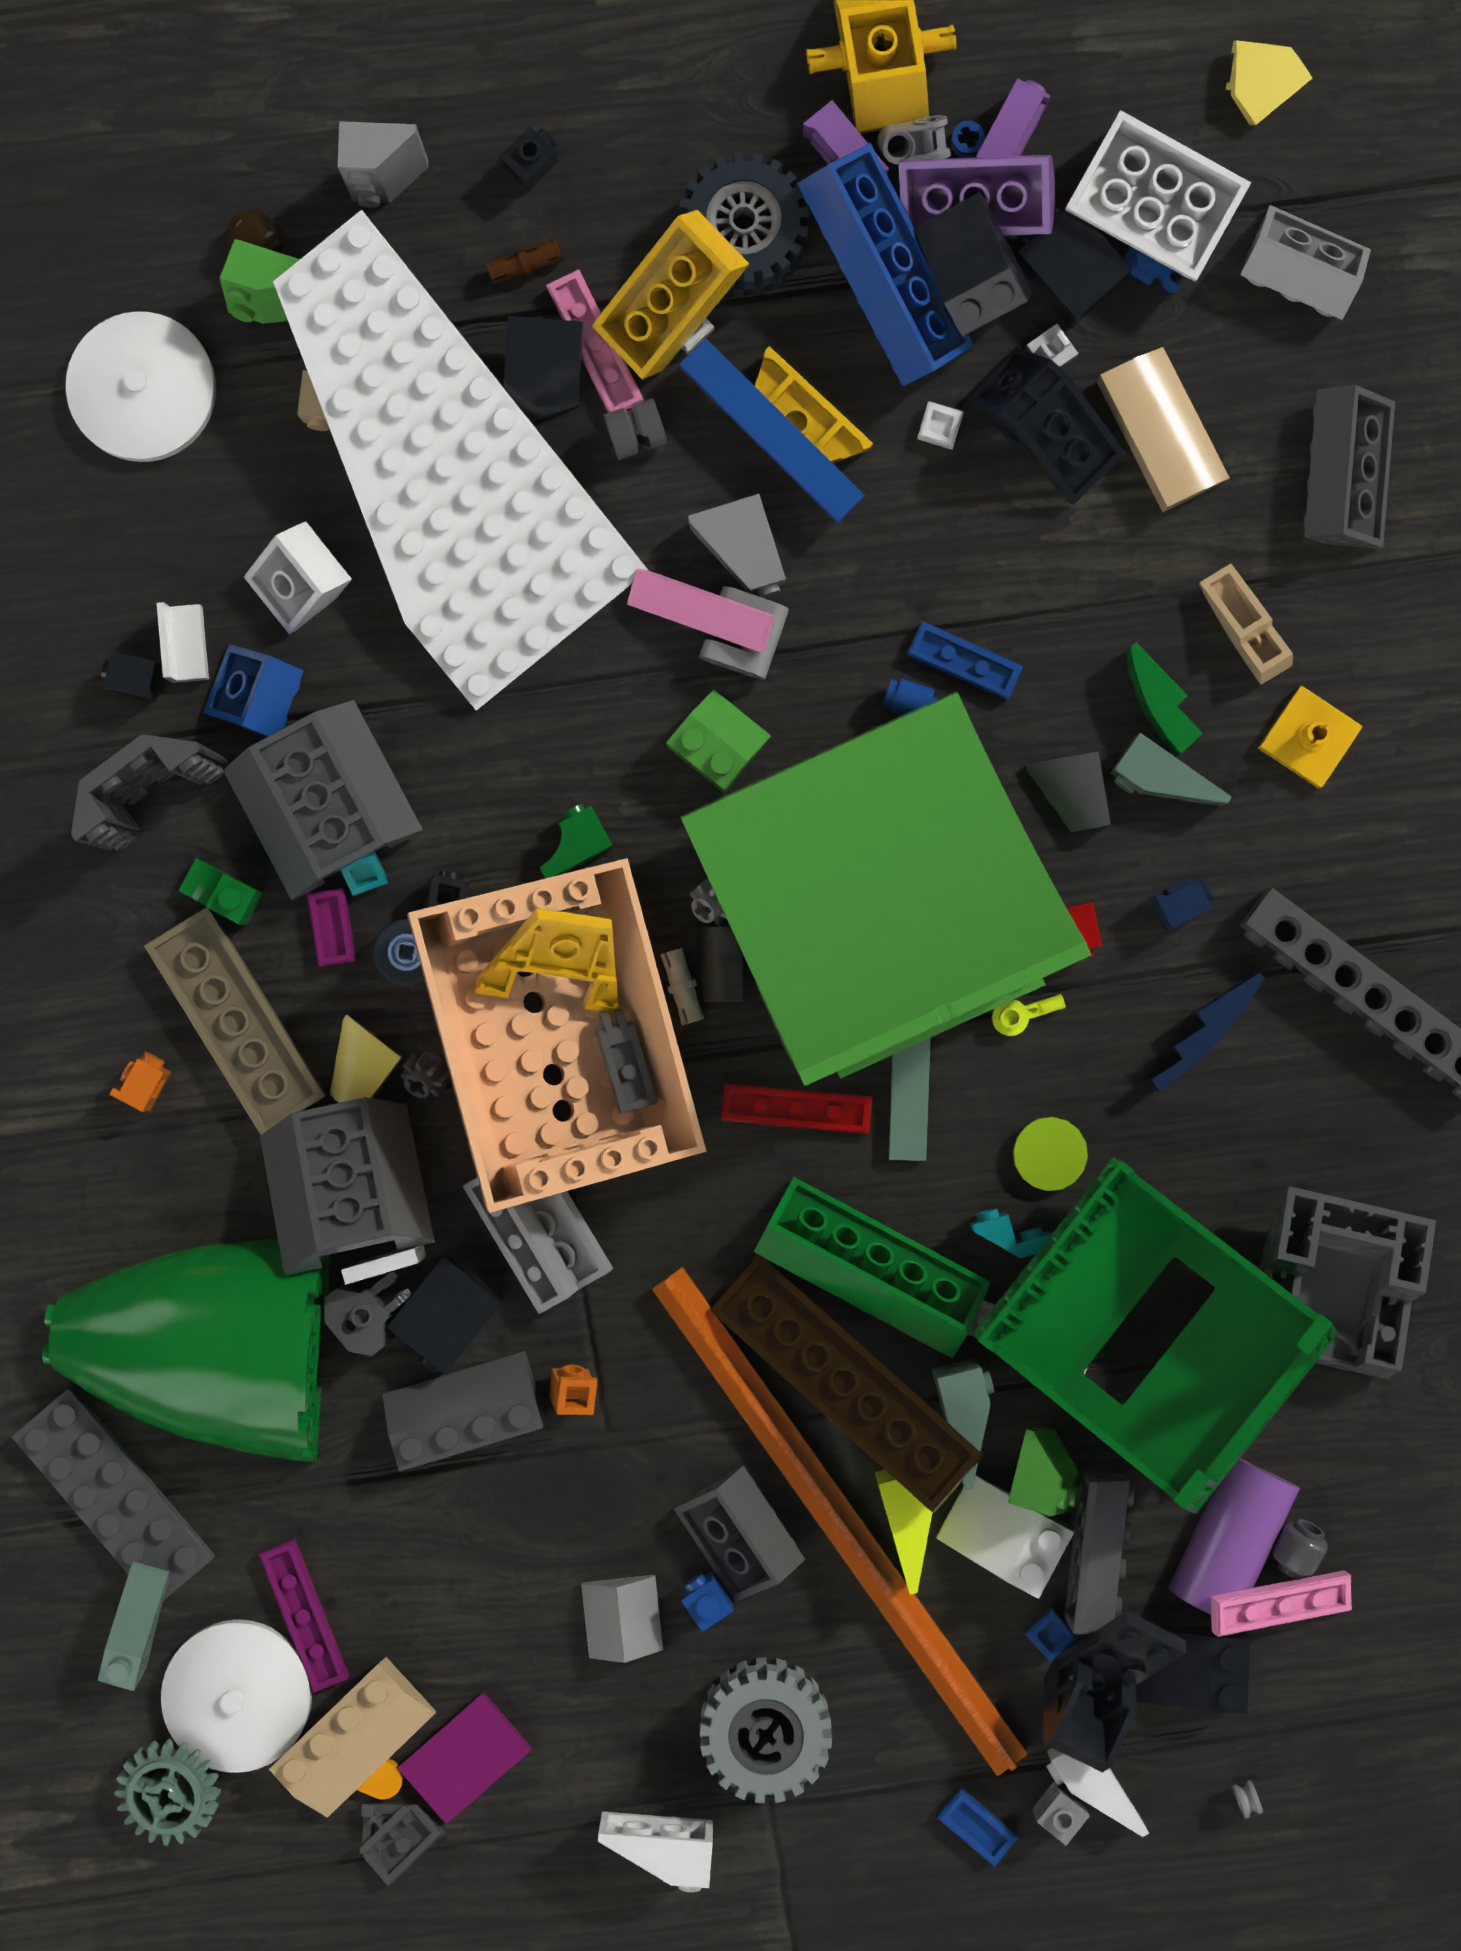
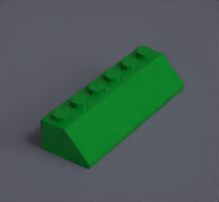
(873, 1267)

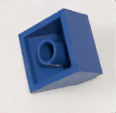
(253, 691)

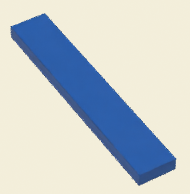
(771, 430)

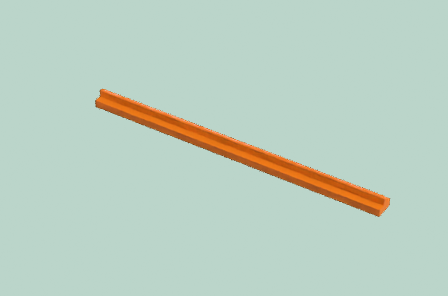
(840, 1521)

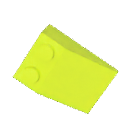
(908, 1524)

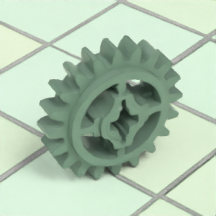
(148, 1797)

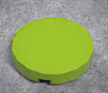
(1050, 1153)

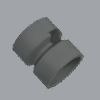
(635, 429)

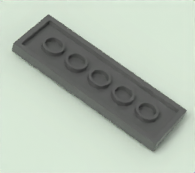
(111, 1491)

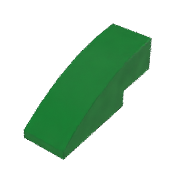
(1159, 701)

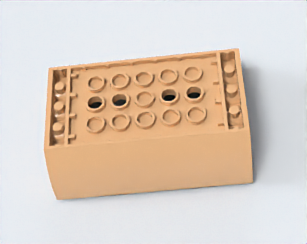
(501, 1048)

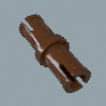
(524, 261)

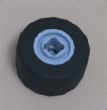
(398, 968)

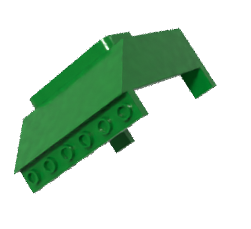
(1214, 1380)

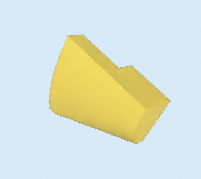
(360, 1063)

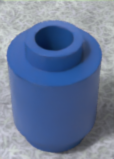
(906, 696)

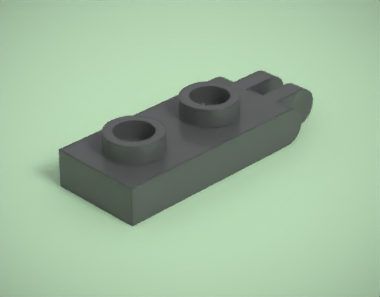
(625, 1063)

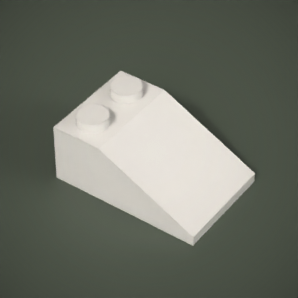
(1005, 1537)
(665, 1846)

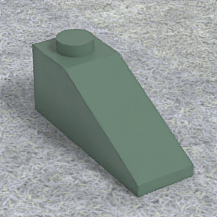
(1157, 773)
(134, 1627)

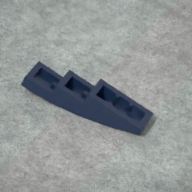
(1214, 1021)

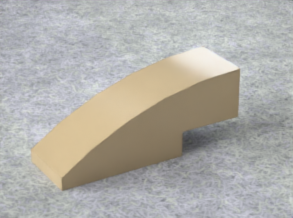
(1247, 624)

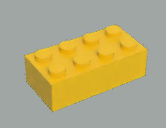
(670, 294)

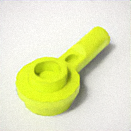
(1013, 1016)

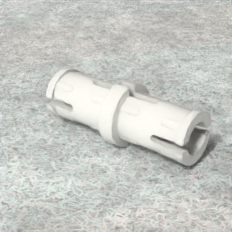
(682, 986)

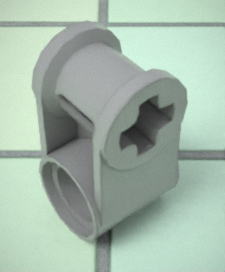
(918, 139)

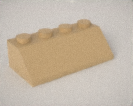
(353, 1739)

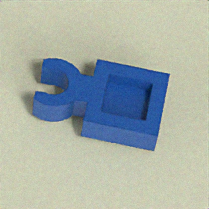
(1147, 269)

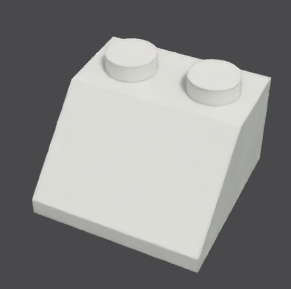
(297, 576)

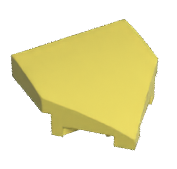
(1264, 78)

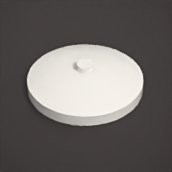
(140, 386)
(236, 1695)

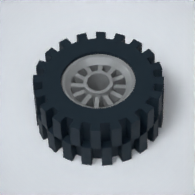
(779, 196)

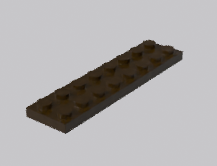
(847, 1383)

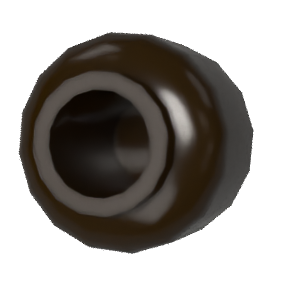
(257, 229)

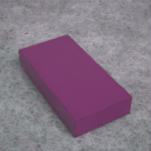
(331, 927)

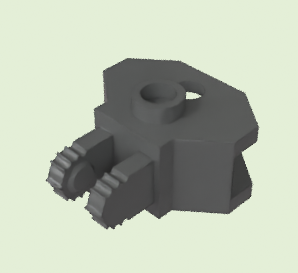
(365, 1311)

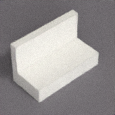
(182, 643)

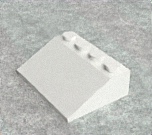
(1158, 196)

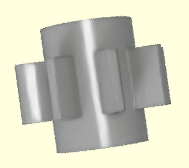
(706, 905)

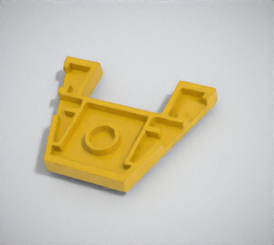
(561, 947)

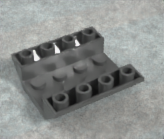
(122, 779)
(321, 796)
(344, 1181)

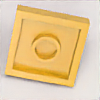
(1310, 737)

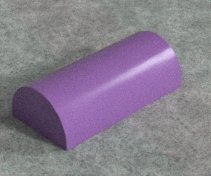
(1014, 187)
(1233, 1535)

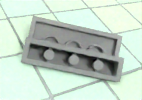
(544, 1245)

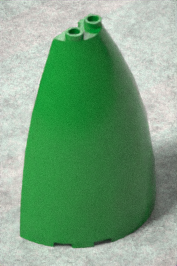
(202, 1346)

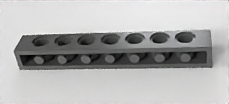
(1364, 975)

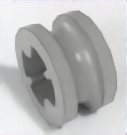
(1247, 1799)

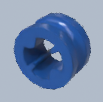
(973, 129)

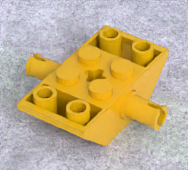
(888, 83)

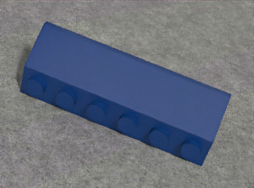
(884, 263)

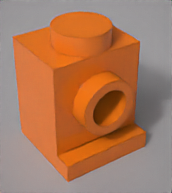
(142, 1082)
(572, 1383)

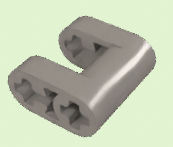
(745, 659)

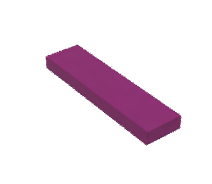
(304, 1615)

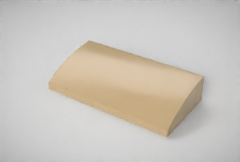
(1162, 428)

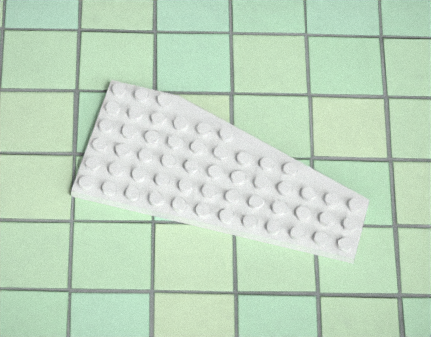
(460, 491)

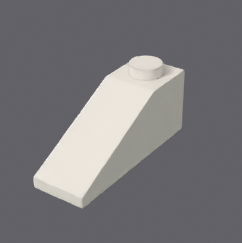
(1096, 1789)

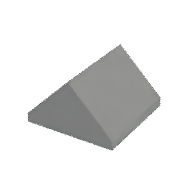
(622, 1618)

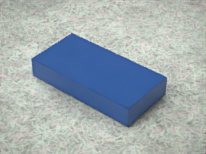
(977, 1826)

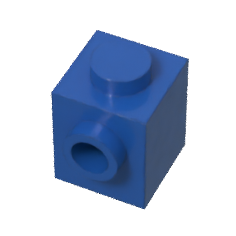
(706, 1600)

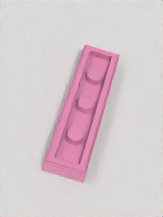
(602, 362)
(701, 610)
(1280, 1603)

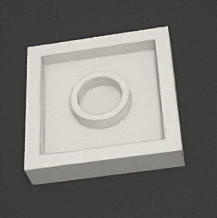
(382, 1264)

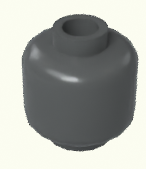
(1299, 1548)

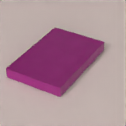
(464, 1757)

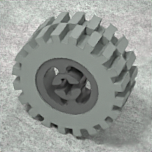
(732, 1707)

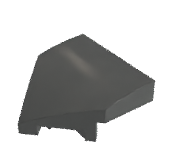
(396, 1837)

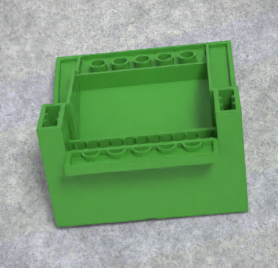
(883, 891)

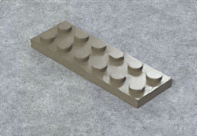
(234, 1020)

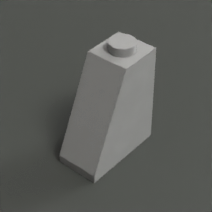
(742, 543)

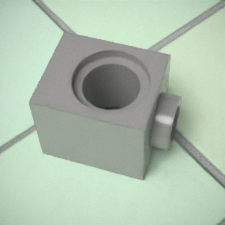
(1060, 1812)

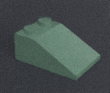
(965, 1401)

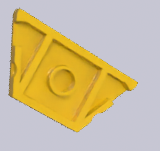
(809, 410)

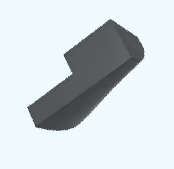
(1074, 790)

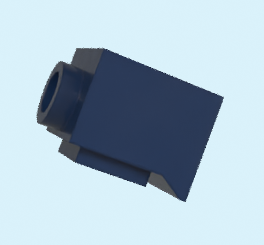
(1182, 902)

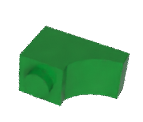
(580, 841)
(221, 892)

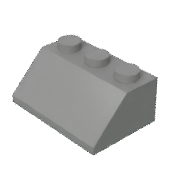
(379, 160)
(1306, 263)

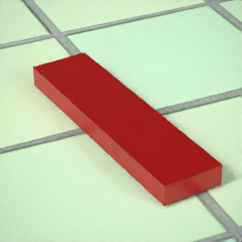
(796, 1108)

